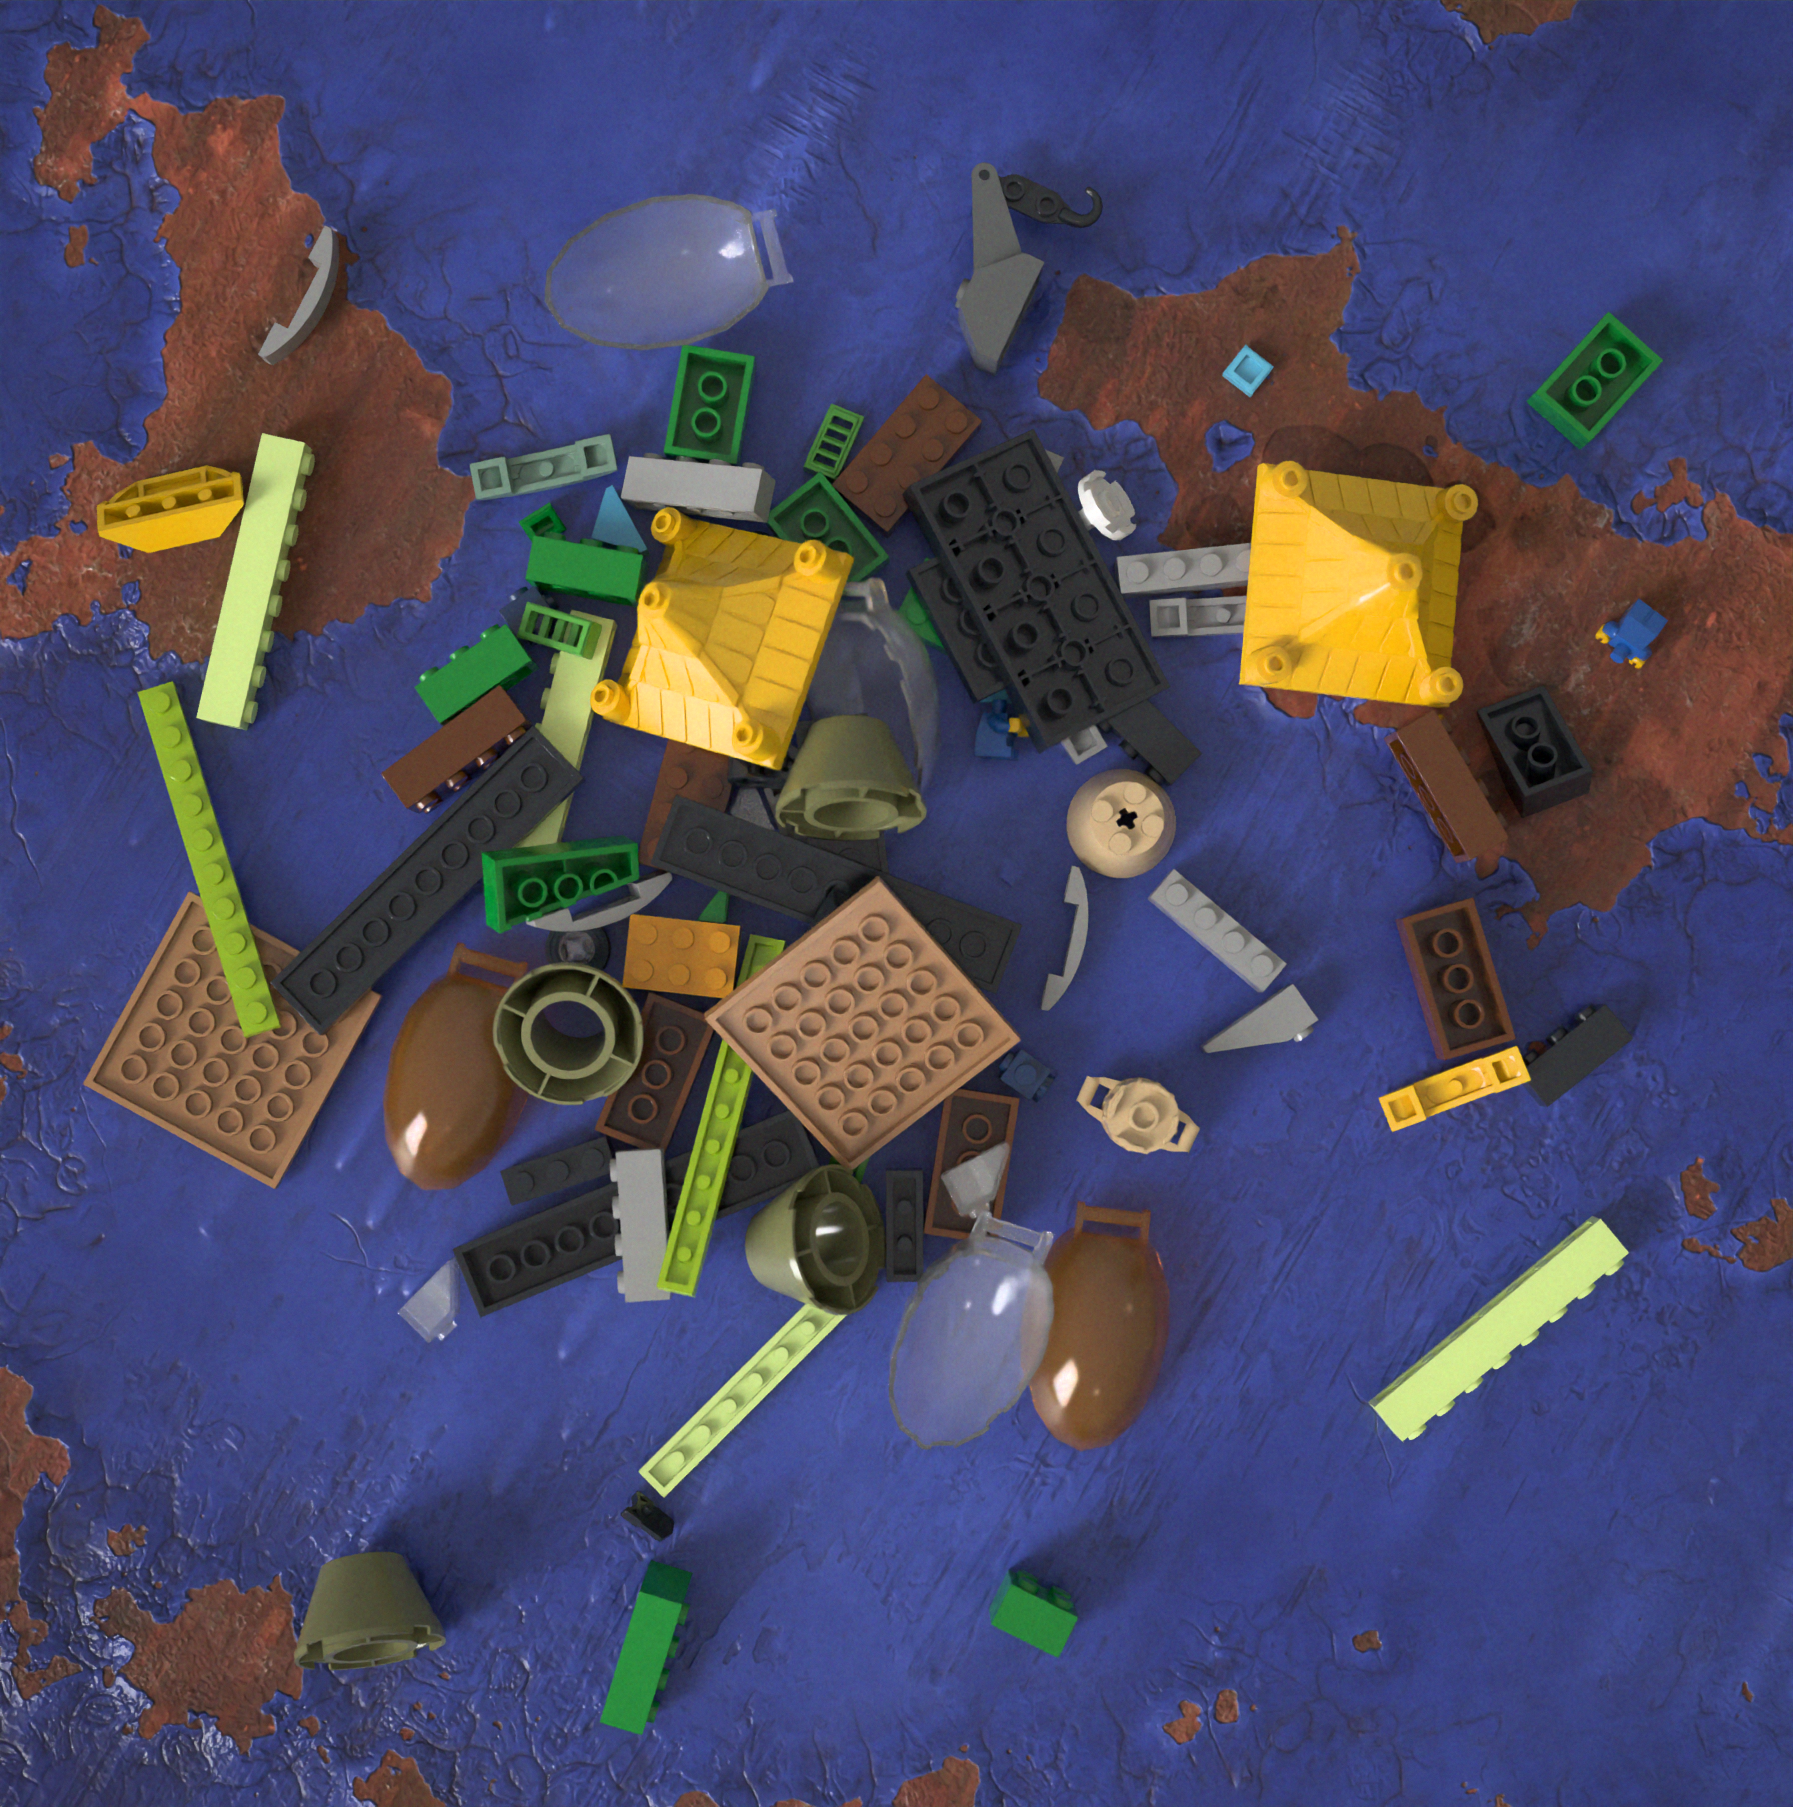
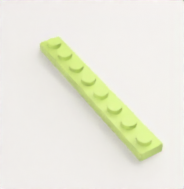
(737, 1397)

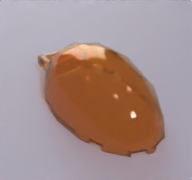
(445, 1082)
(1104, 1330)

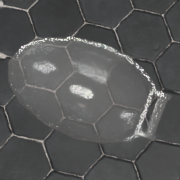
(663, 272)
(880, 668)
(971, 1334)

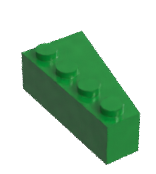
(542, 878)
(645, 1648)

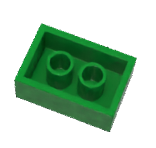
(1594, 380)
(710, 405)
(822, 515)
(587, 569)
(475, 673)

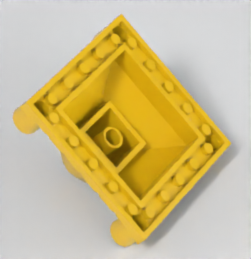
(1353, 586)
(726, 639)

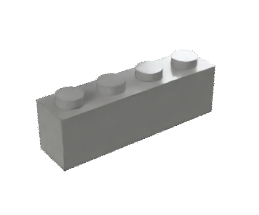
(698, 487)
(1183, 571)
(1216, 931)
(642, 1221)

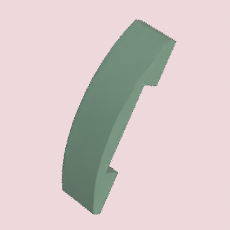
(544, 469)

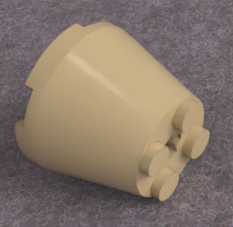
(1116, 849)

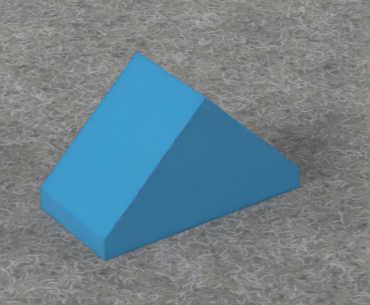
(615, 525)

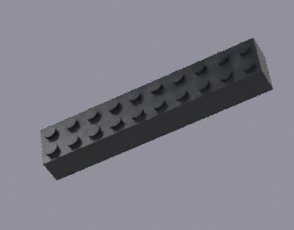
(581, 1231)

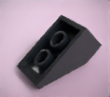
(1535, 751)

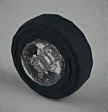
(565, 945)

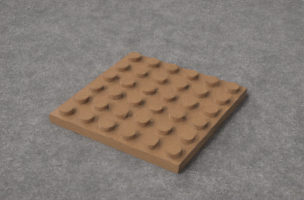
(862, 1025)
(195, 1074)

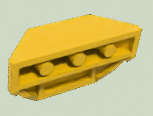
(172, 509)

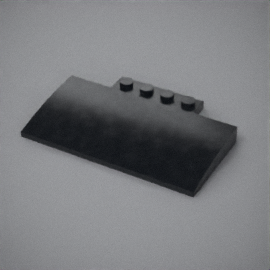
(1027, 594)

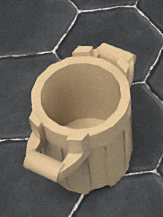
(1139, 1114)

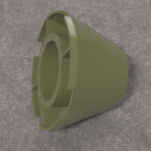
(850, 783)
(563, 1066)
(820, 1241)
(366, 1614)

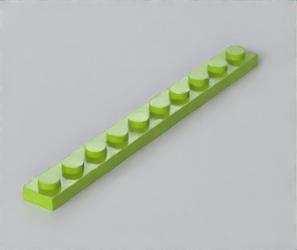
(209, 860)
(712, 1150)

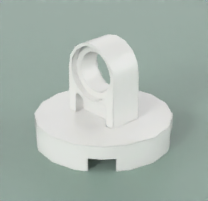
(1105, 506)

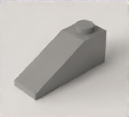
(1273, 1021)

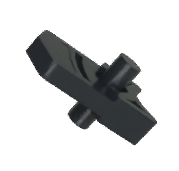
(648, 1517)

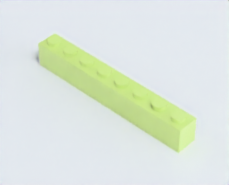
(255, 582)
(570, 715)
(1499, 1328)

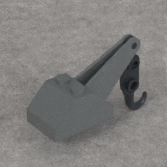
(1003, 276)

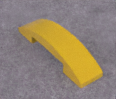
(1454, 1087)

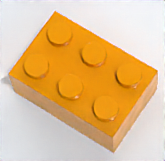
(682, 956)

